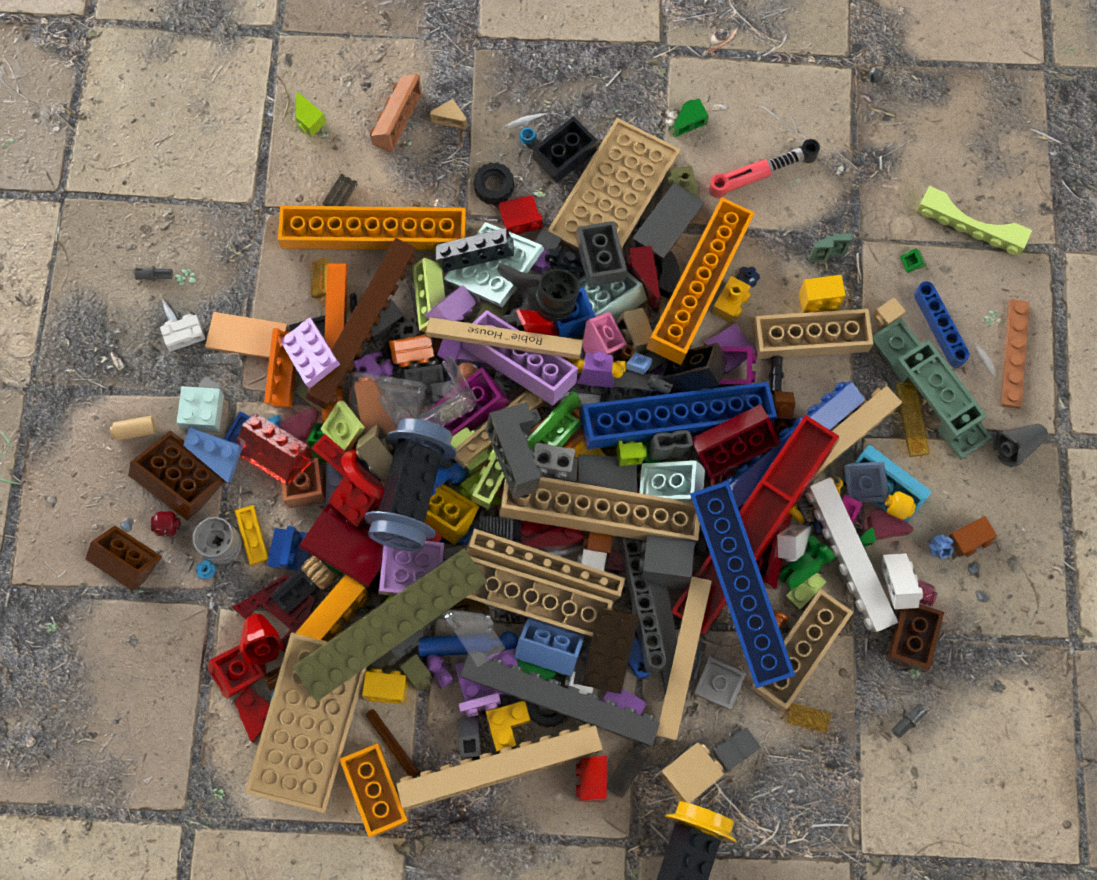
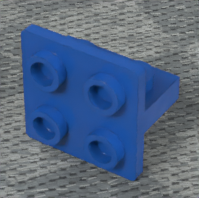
(285, 549)

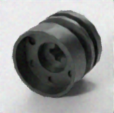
(556, 295)

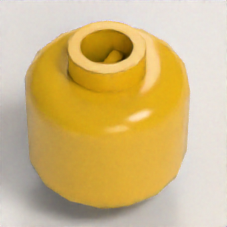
(900, 505)

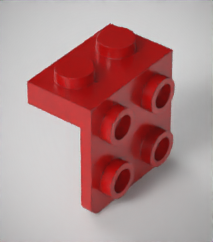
(520, 215)

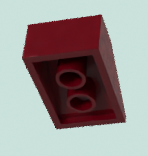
(641, 265)

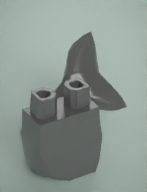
(527, 286)

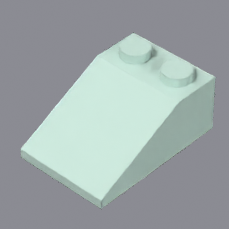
(672, 479)

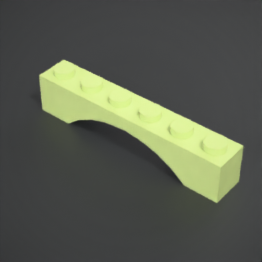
(939, 207)

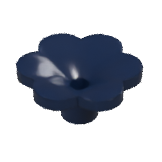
(750, 279)

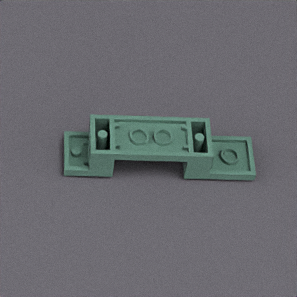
(937, 384)

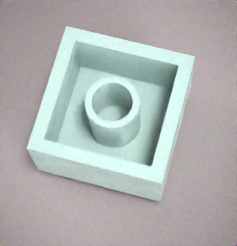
(200, 408)

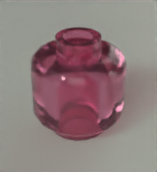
(929, 593)

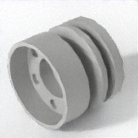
(208, 537)

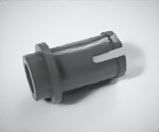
(659, 384)

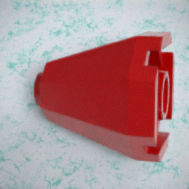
(259, 640)

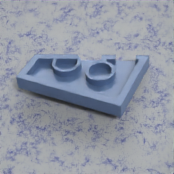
(214, 452)

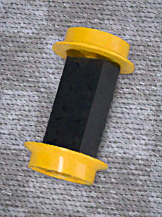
(694, 842)

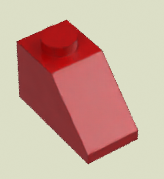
(534, 322)

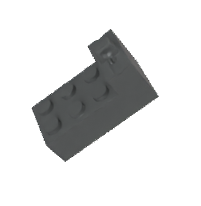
(508, 436)

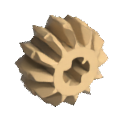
(318, 572)

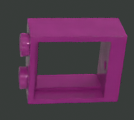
(751, 359)

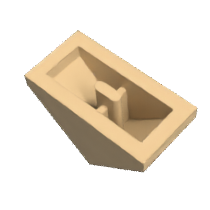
(449, 115)

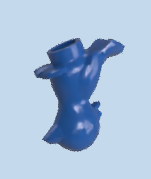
(455, 474)

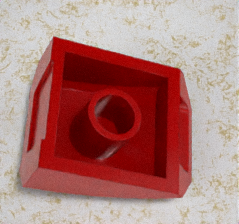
(233, 673)

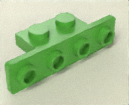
(558, 425)

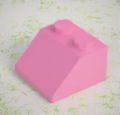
(603, 335)

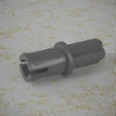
(153, 273)
(909, 721)

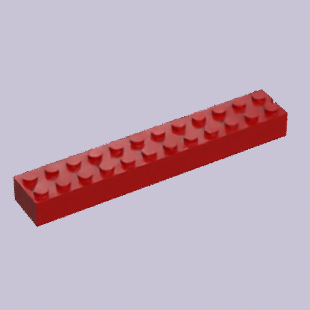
(771, 503)

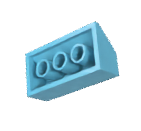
(896, 479)

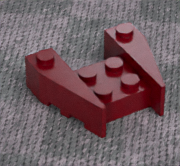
(548, 537)

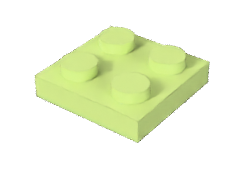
(343, 426)

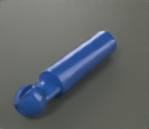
(452, 645)

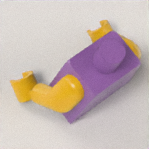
(598, 369)

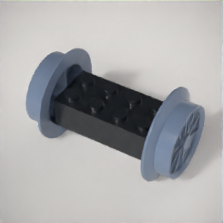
(410, 484)

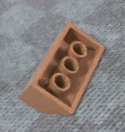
(396, 112)

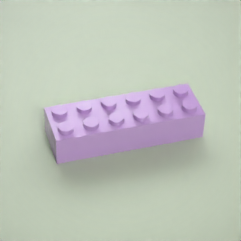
(540, 373)

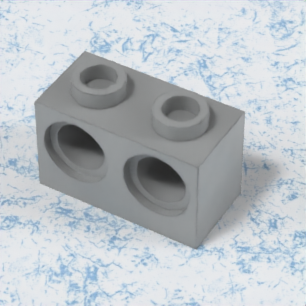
(554, 454)

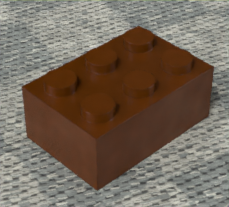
(915, 637)

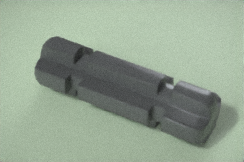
(698, 659)

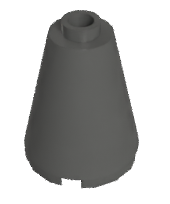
(1018, 443)

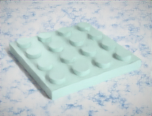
(484, 278)

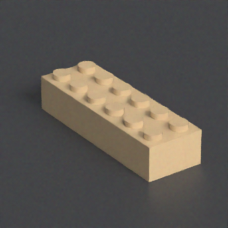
(813, 333)
(806, 647)

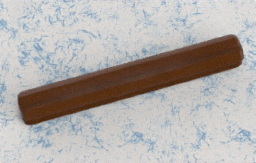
(392, 743)

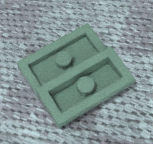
(829, 246)

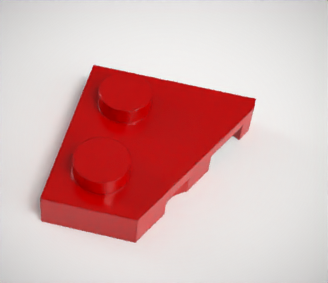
(253, 712)

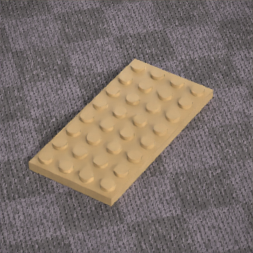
(616, 183)
(302, 736)

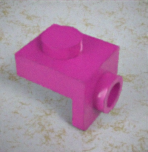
(852, 506)

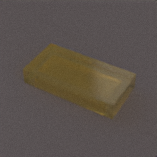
(808, 718)

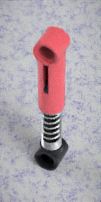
(762, 169)

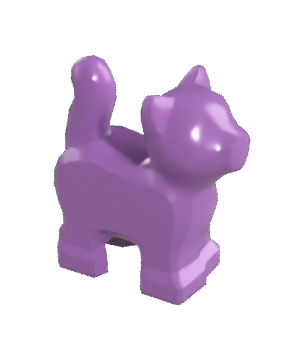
(369, 365)
(439, 671)

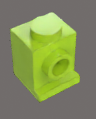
(630, 453)

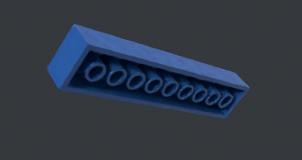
(690, 411)
(742, 584)

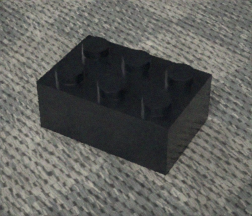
(565, 149)
(699, 370)

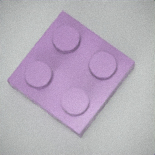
(472, 707)

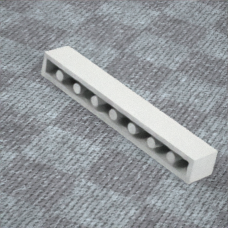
(851, 555)

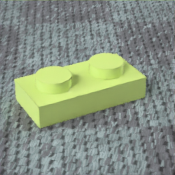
(803, 593)

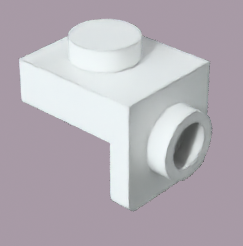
(583, 689)

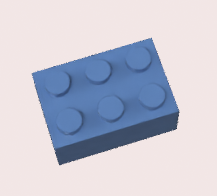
(549, 646)

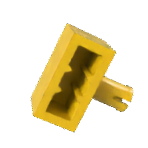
(731, 299)

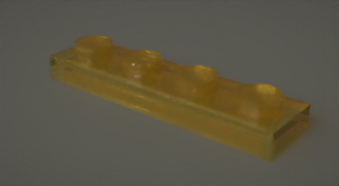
(912, 419)

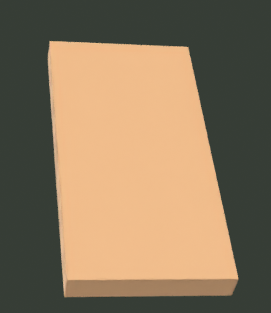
(241, 335)

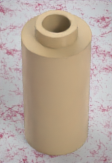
(133, 428)

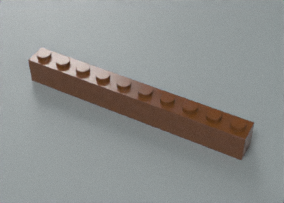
(362, 320)

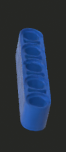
(941, 333)

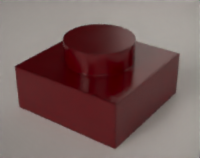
(615, 562)

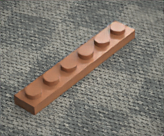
(1015, 354)

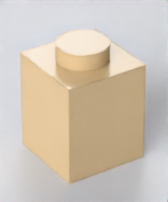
(888, 313)

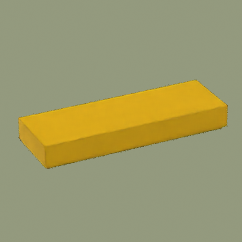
(251, 535)

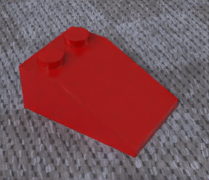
(592, 779)

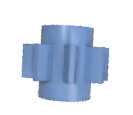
(941, 546)

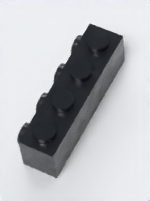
(475, 250)

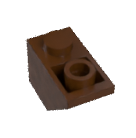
(784, 405)

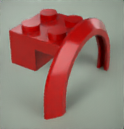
(354, 493)

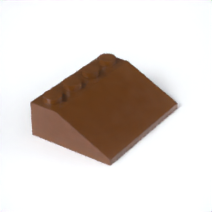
(175, 475)

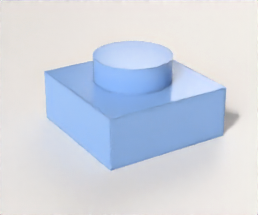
(639, 363)

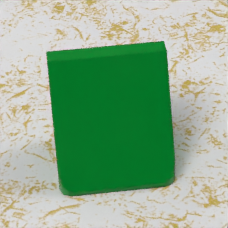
(913, 260)
(868, 538)

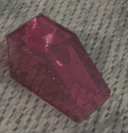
(301, 424)
(886, 525)

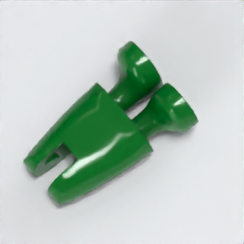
(807, 565)

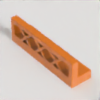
(284, 370)

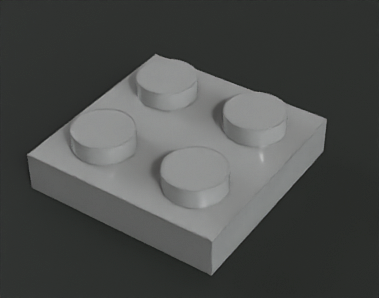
(719, 683)

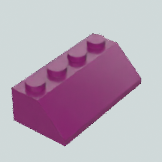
(489, 399)

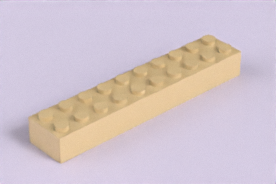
(602, 510)
(499, 768)

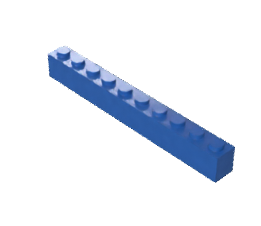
(828, 413)

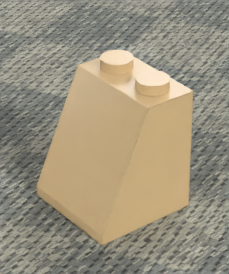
(692, 773)

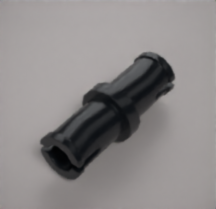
(776, 374)

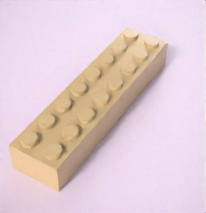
(538, 598)

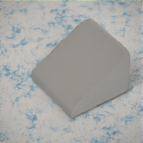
(208, 383)

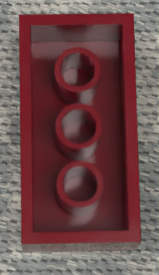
(735, 441)

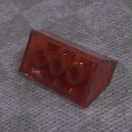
(273, 449)

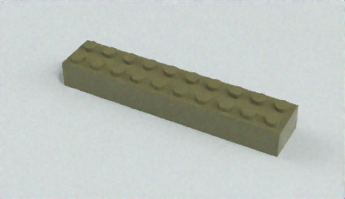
(389, 624)

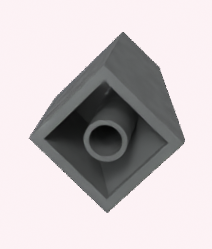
(667, 561)

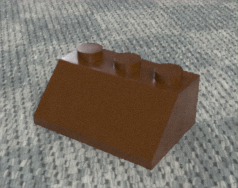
(122, 557)

